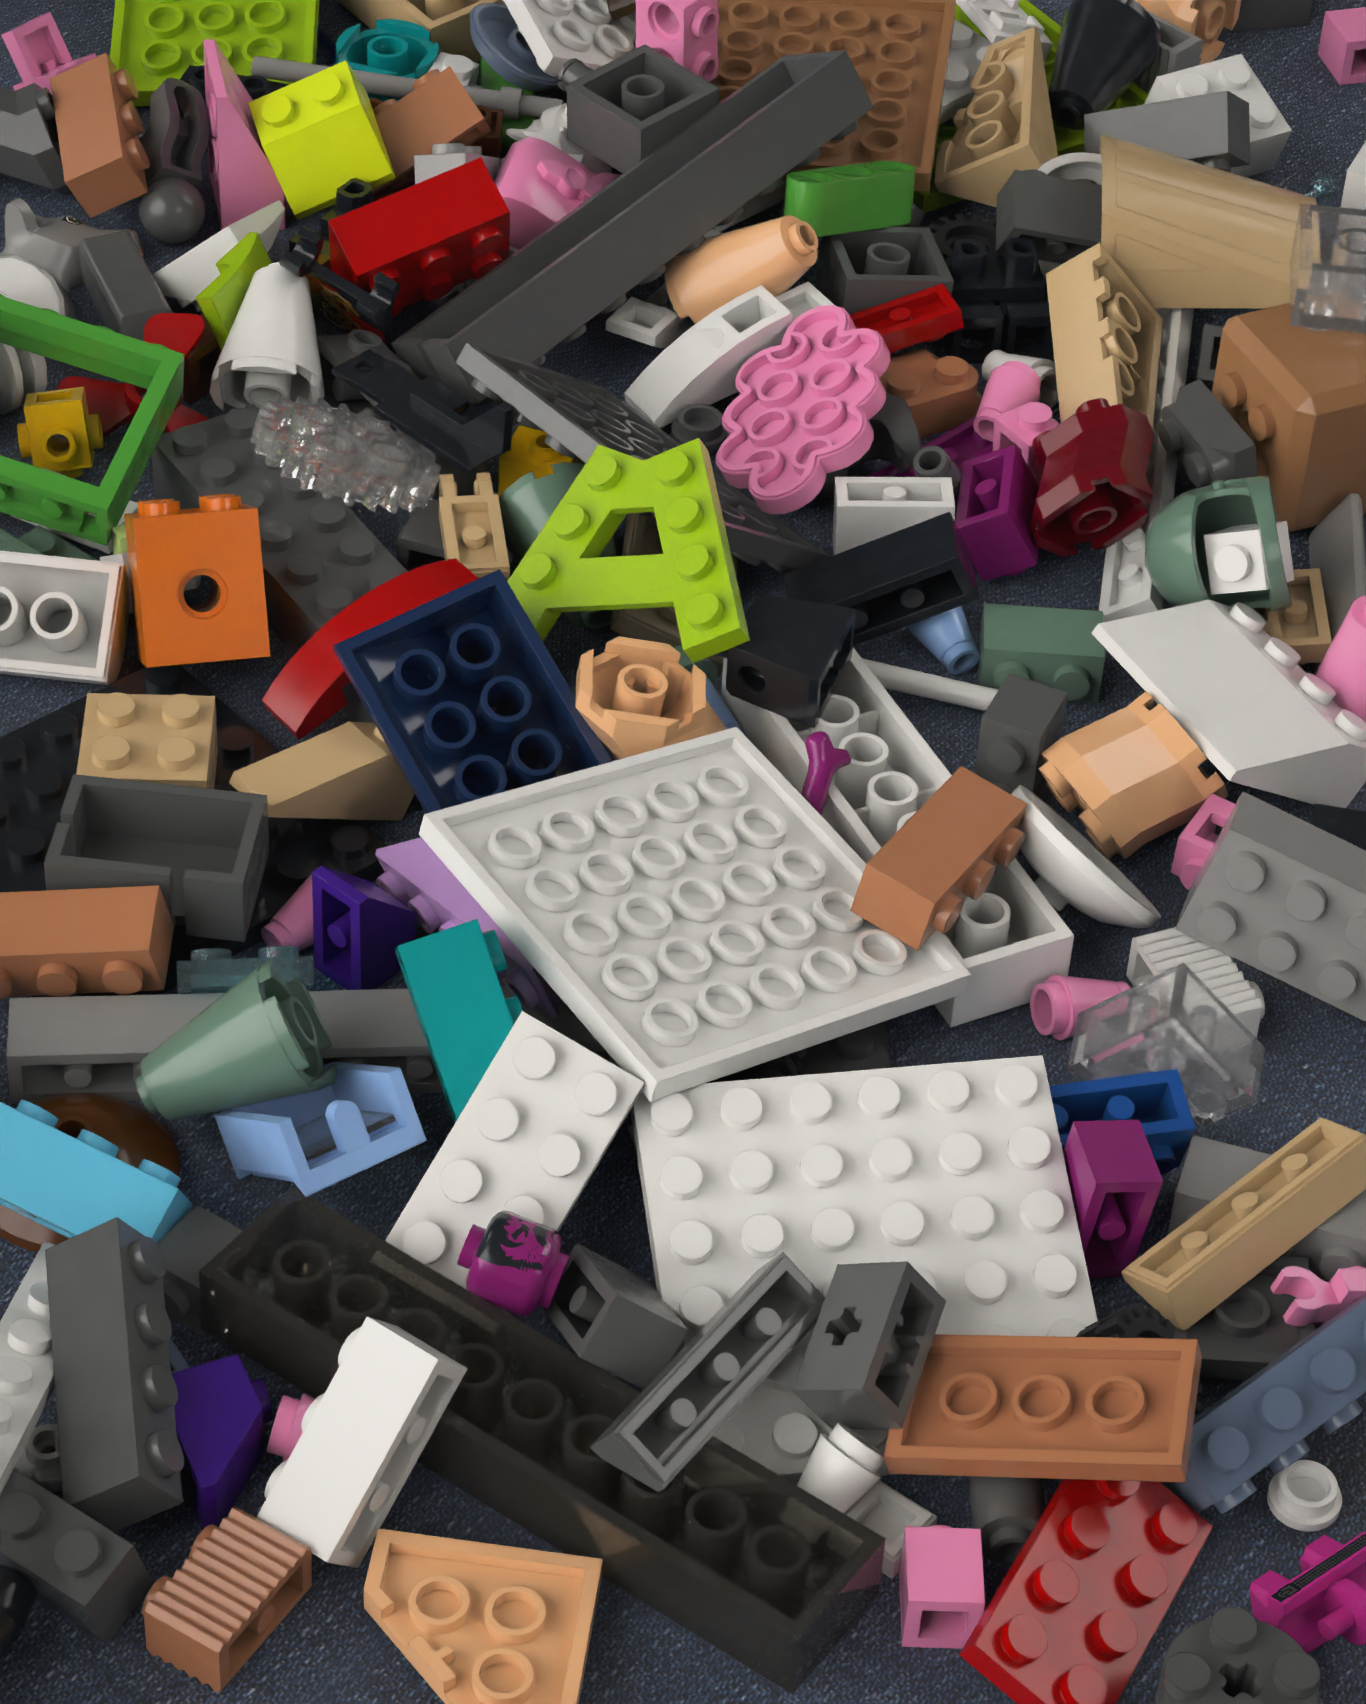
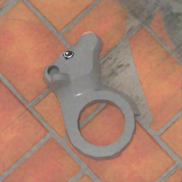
(51, 244)

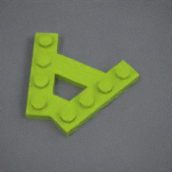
(691, 575)

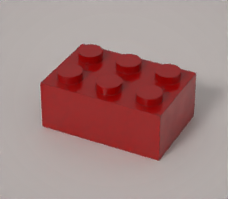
(425, 235)

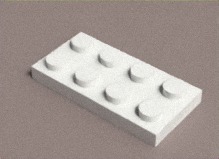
(518, 1144)

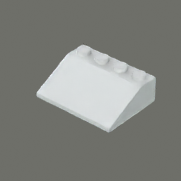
(1244, 699)

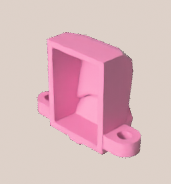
(543, 187)

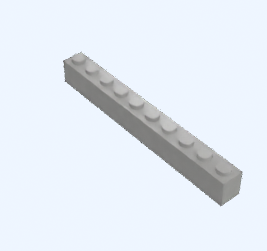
(101, 1040)

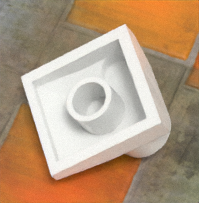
(197, 268)

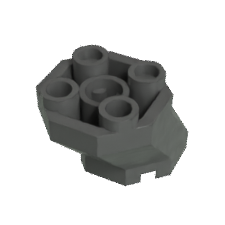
(30, 138)

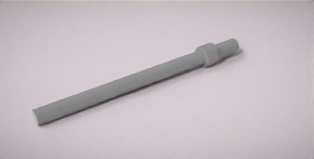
(508, 98)

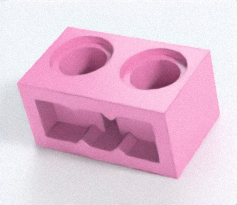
(682, 32)

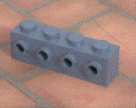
(1274, 1411)

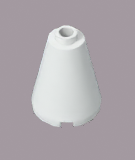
(270, 345)

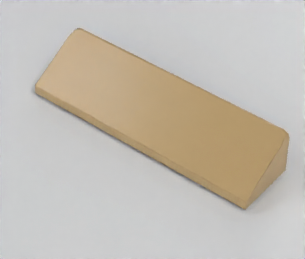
(1251, 1223)

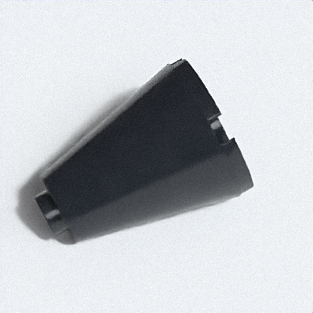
(1099, 57)

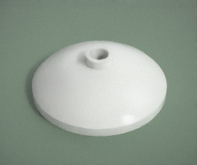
(1077, 871)

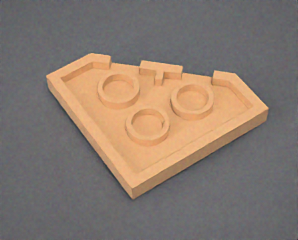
(485, 1616)

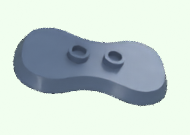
(506, 49)

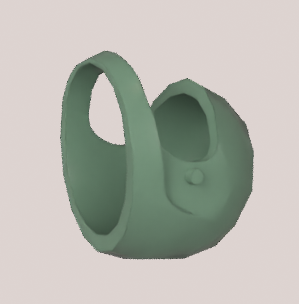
(1177, 547)

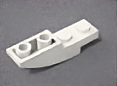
(708, 356)

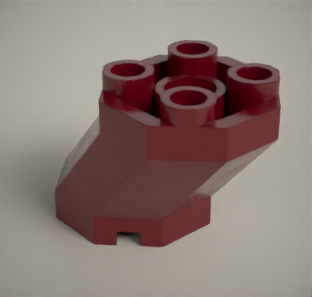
(1091, 478)

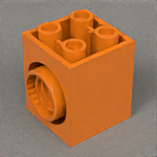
(177, 544)

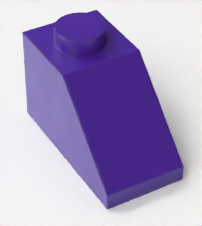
(357, 929)
(219, 1434)

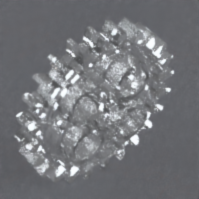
(345, 454)

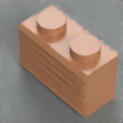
(226, 1597)

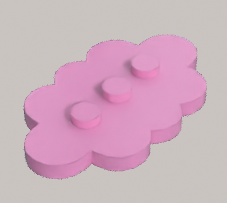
(803, 409)

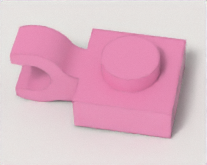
(1316, 1298)

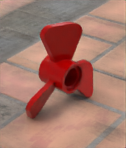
(119, 402)

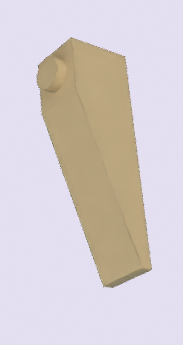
(1004, 124)

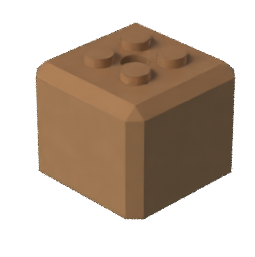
(1301, 406)

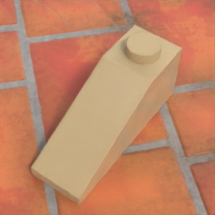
(331, 777)

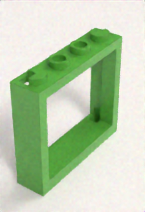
(61, 500)

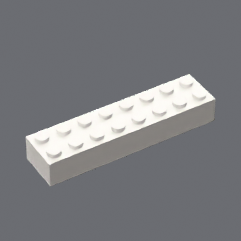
(1003, 937)

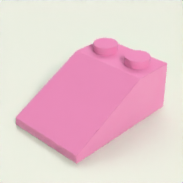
(237, 162)

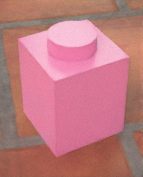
(1344, 45)
(940, 1586)

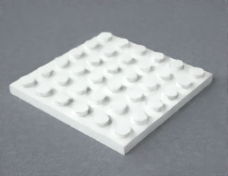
(688, 910)
(855, 1168)

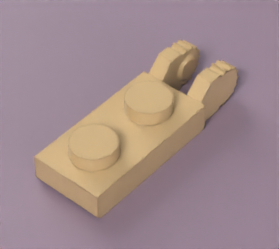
(473, 526)

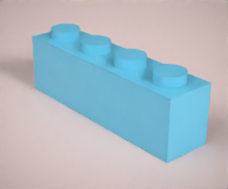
(79, 1181)

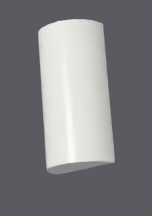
(62, 617)

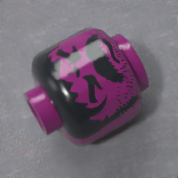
(514, 1263)

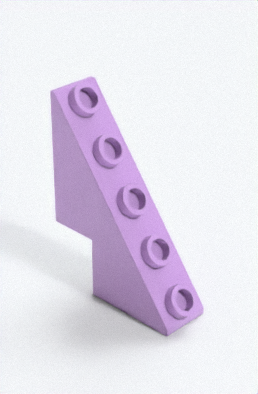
(442, 902)

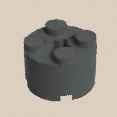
(1237, 1663)

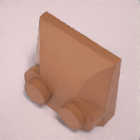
(936, 389)

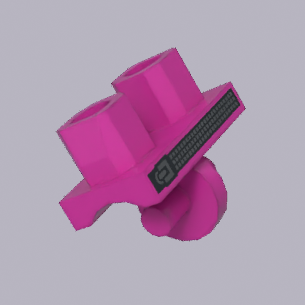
(1322, 1599)

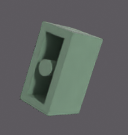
(1043, 647)

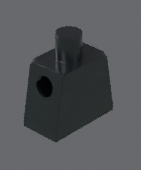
(791, 656)

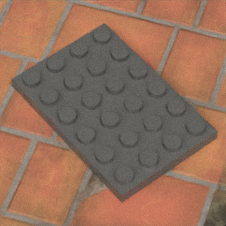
(585, 415)

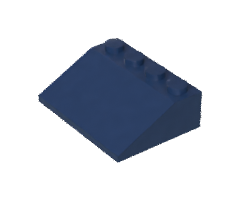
(469, 696)

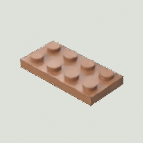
(1051, 1409)

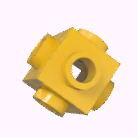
(63, 414)

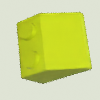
(321, 137)

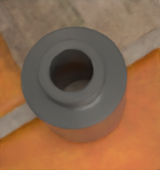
(1005, 1513)

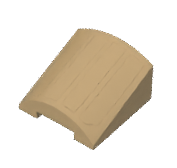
(1195, 230)

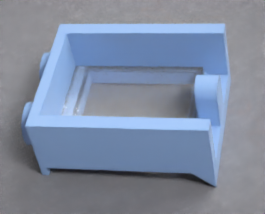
(324, 1132)

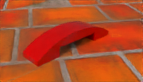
(313, 679)

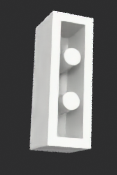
(360, 1442)

